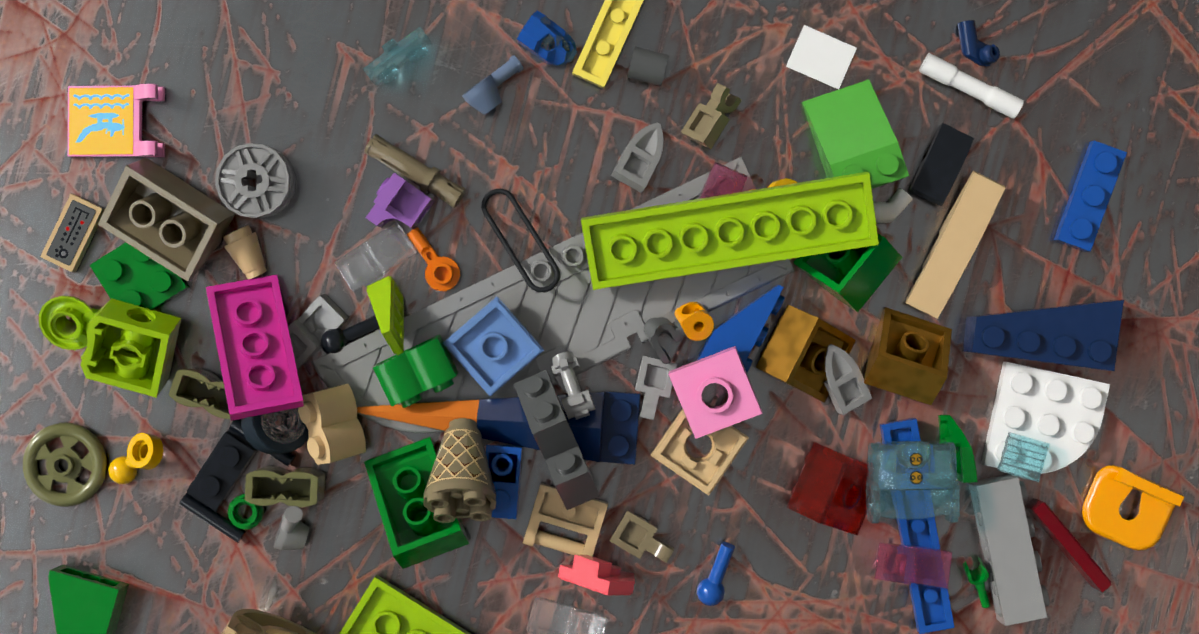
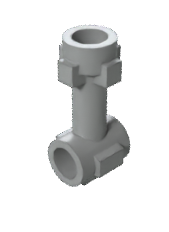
(578, 402)

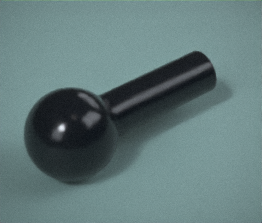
(335, 339)

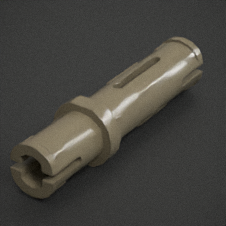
(407, 166)

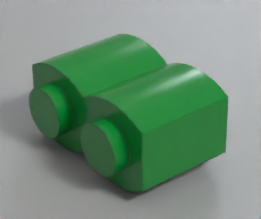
(415, 371)

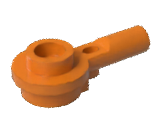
(441, 272)

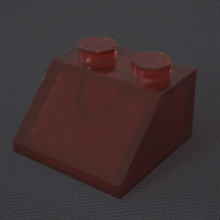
(831, 489)

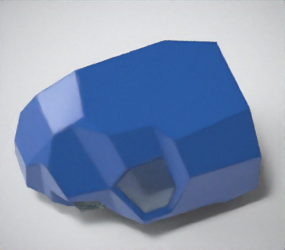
(547, 40)

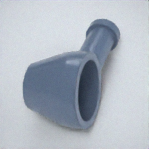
(485, 94)

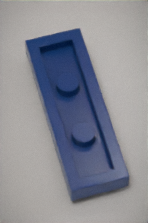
(1090, 196)

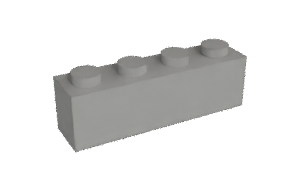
(1008, 549)

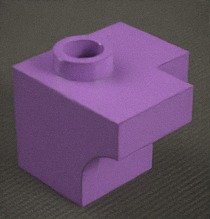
(399, 202)

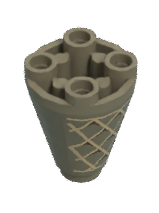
(461, 476)

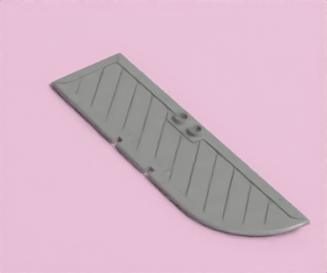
(562, 320)

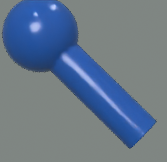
(711, 590)

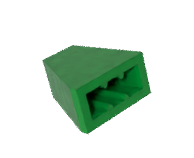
(85, 601)

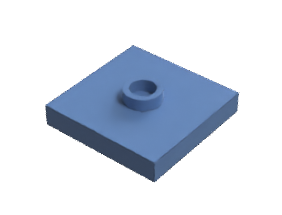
(493, 346)

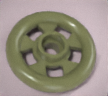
(43, 484)

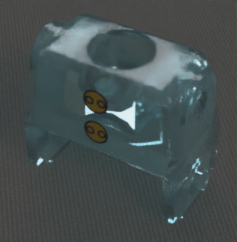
(912, 480)

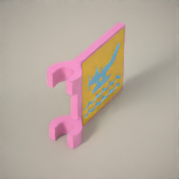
(109, 121)

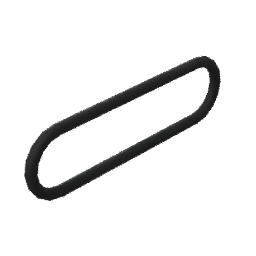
(532, 231)

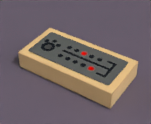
(72, 233)

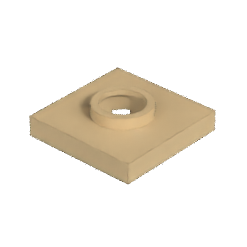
(703, 471)

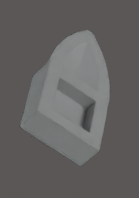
(640, 157)
(844, 381)

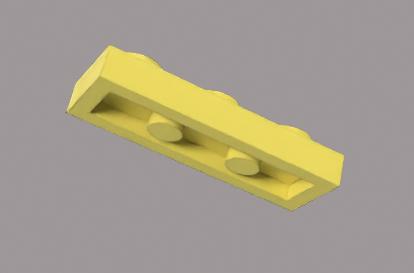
(606, 41)

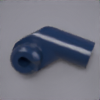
(973, 48)

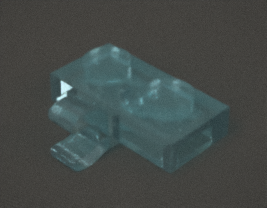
(387, 66)

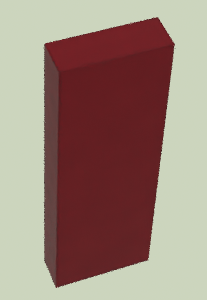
(1068, 545)

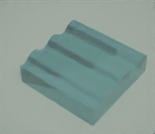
(1023, 456)

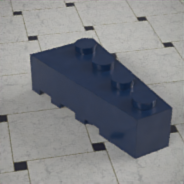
(1061, 335)

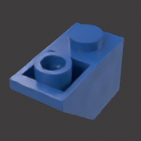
(505, 469)

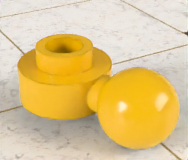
(142, 452)

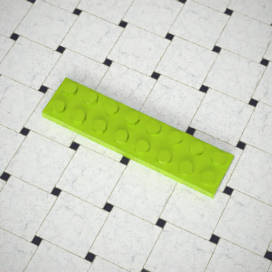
(730, 230)

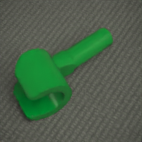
(978, 578)

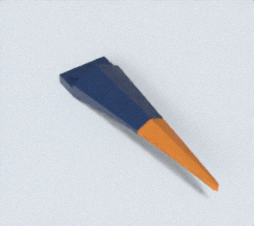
(603, 436)

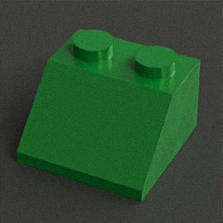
(852, 273)

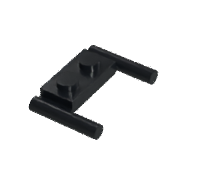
(220, 475)

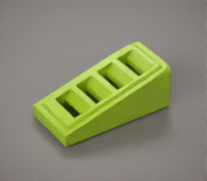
(389, 311)

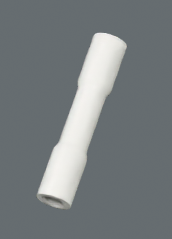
(990, 95)

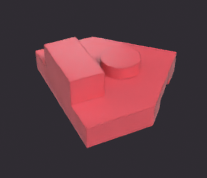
(598, 576)

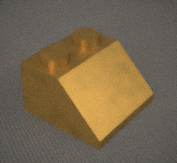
(799, 351)
(909, 356)

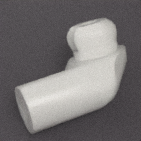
(888, 211)

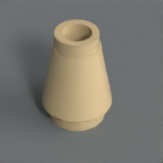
(245, 251)

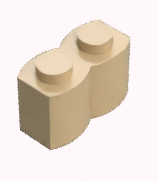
(332, 424)

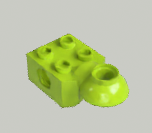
(123, 341)

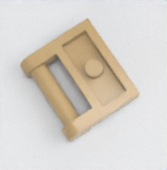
(582, 519)

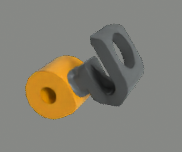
(691, 321)

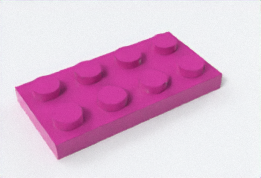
(254, 347)

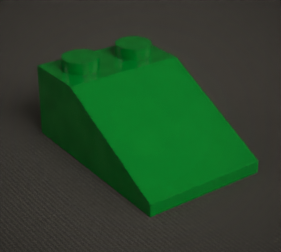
(399, 490)

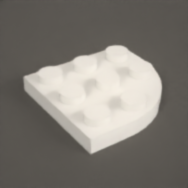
(1047, 409)

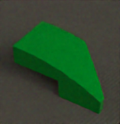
(951, 432)

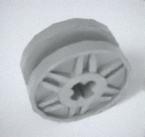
(243, 165)

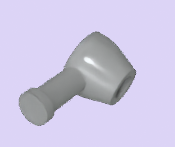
(291, 531)

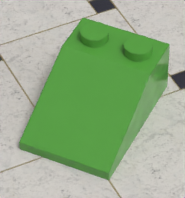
(855, 135)

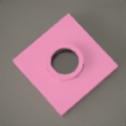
(719, 368)

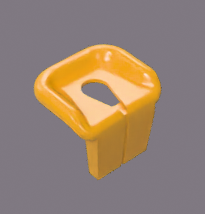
(1107, 493)

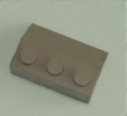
(165, 218)

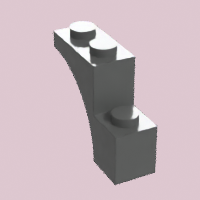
(556, 440)

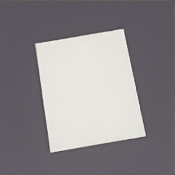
(821, 57)

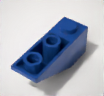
(745, 327)

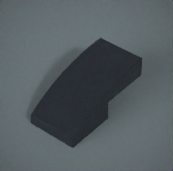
(941, 164)

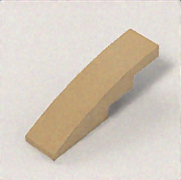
(955, 244)

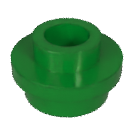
(237, 517)

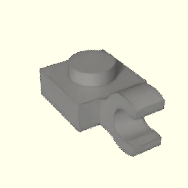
(654, 382)

